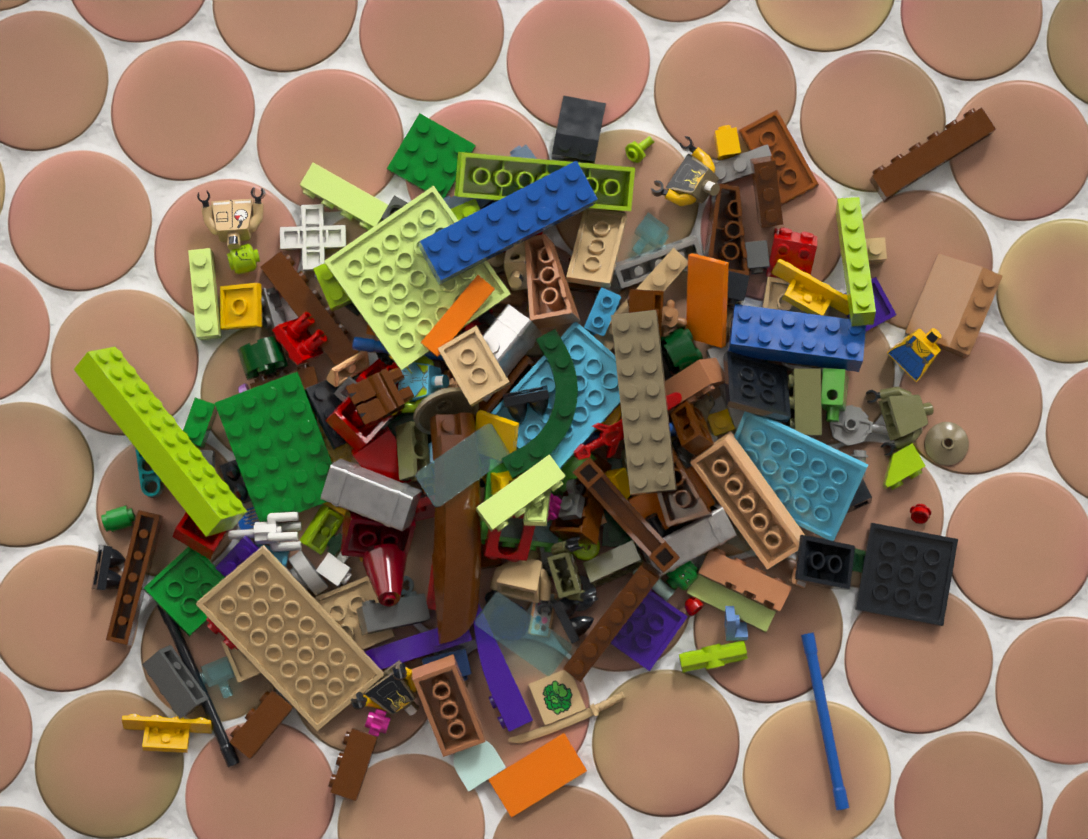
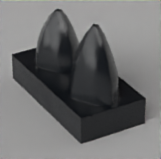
(517, 402)
(235, 481)
(103, 577)
(573, 627)

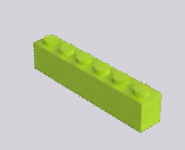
(855, 261)

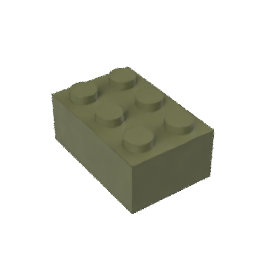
(805, 402)

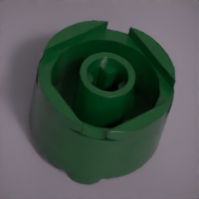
(679, 350)
(262, 357)

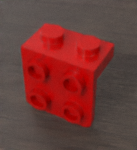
(793, 248)

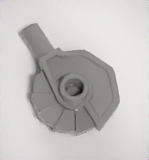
(854, 426)

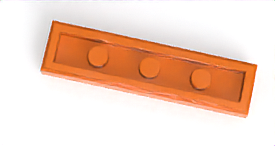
(458, 315)

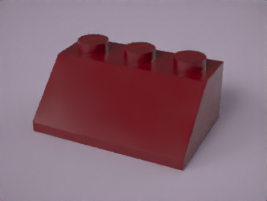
(363, 534)

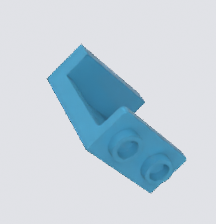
(600, 315)

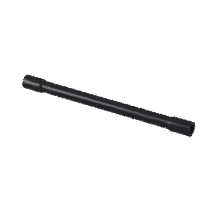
(226, 748)

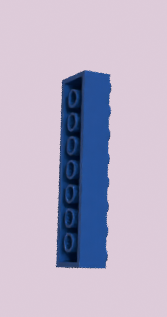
(507, 222)

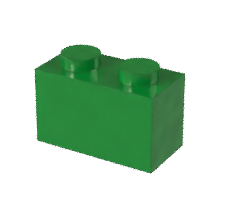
(200, 421)

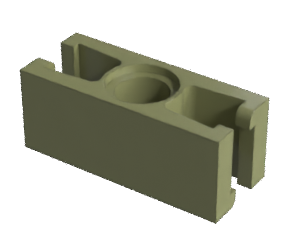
(411, 450)
(614, 564)

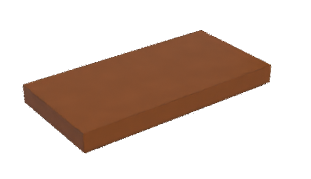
(792, 169)

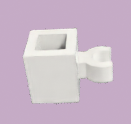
(335, 569)

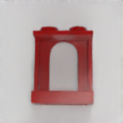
(493, 551)

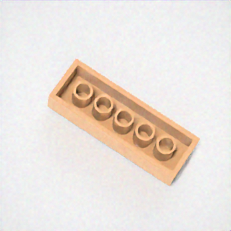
(748, 500)

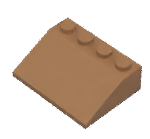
(955, 303)

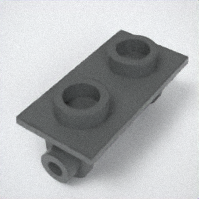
(270, 301)

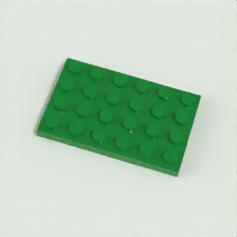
(277, 446)

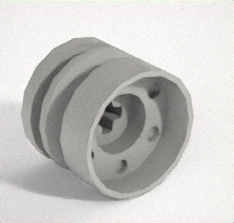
(306, 573)

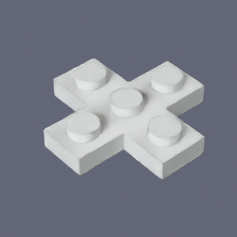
(312, 236)

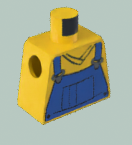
(916, 352)

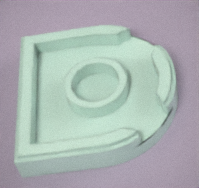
(477, 764)

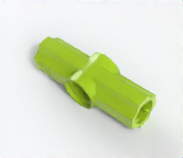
(713, 656)

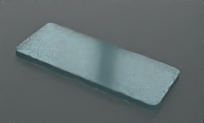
(462, 465)
(523, 634)

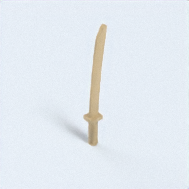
(592, 710)

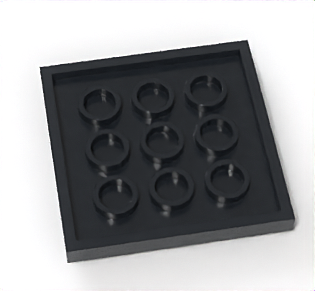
(906, 574)

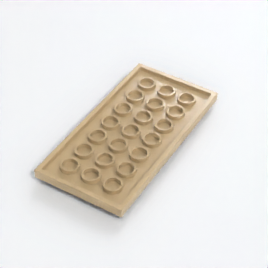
(289, 638)

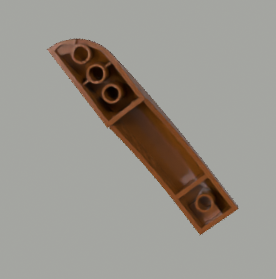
(456, 539)

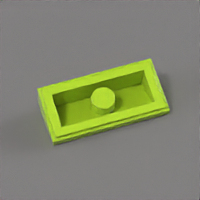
(321, 529)

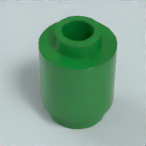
(118, 519)

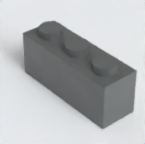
(408, 611)
(175, 681)

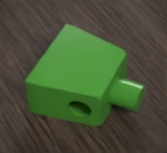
(834, 385)

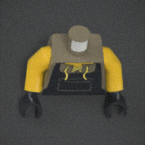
(692, 180)
(390, 692)

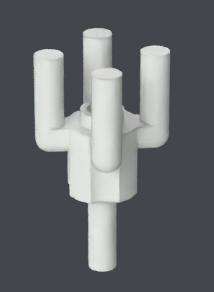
(272, 532)

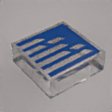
(249, 519)

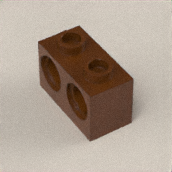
(691, 428)

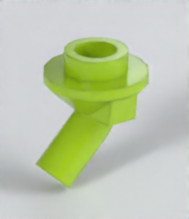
(635, 151)

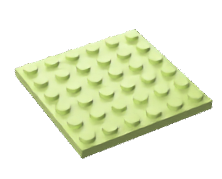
(394, 283)

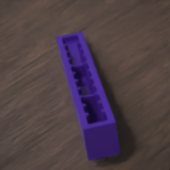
(412, 648)
(500, 682)

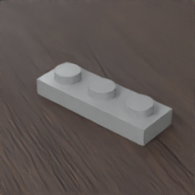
(739, 165)

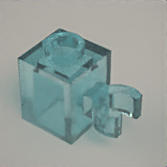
(650, 232)
(218, 673)

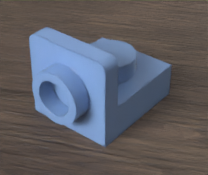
(734, 628)

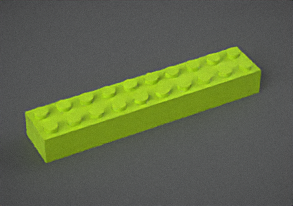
(160, 440)

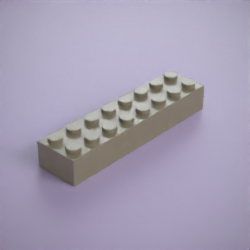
(643, 402)

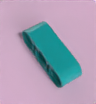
(147, 477)

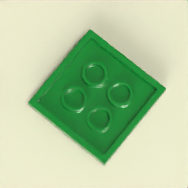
(429, 156)
(181, 586)

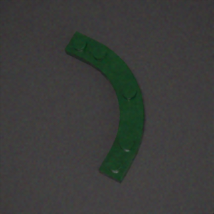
(562, 413)

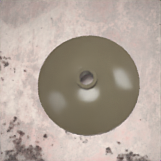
(442, 402)

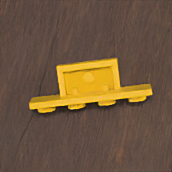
(808, 292)
(166, 733)

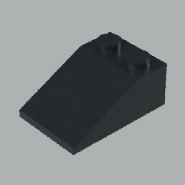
(578, 130)
(824, 563)

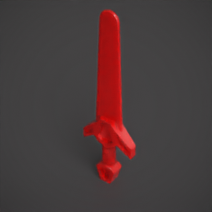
(614, 433)

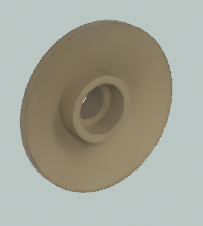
(935, 443)

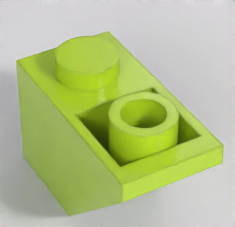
(901, 465)

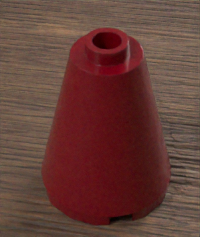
(386, 572)

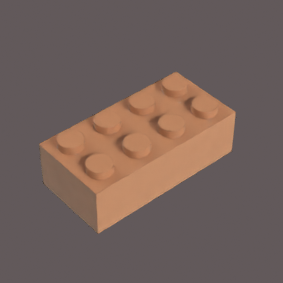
(448, 705)

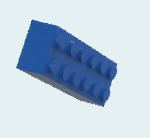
(796, 338)

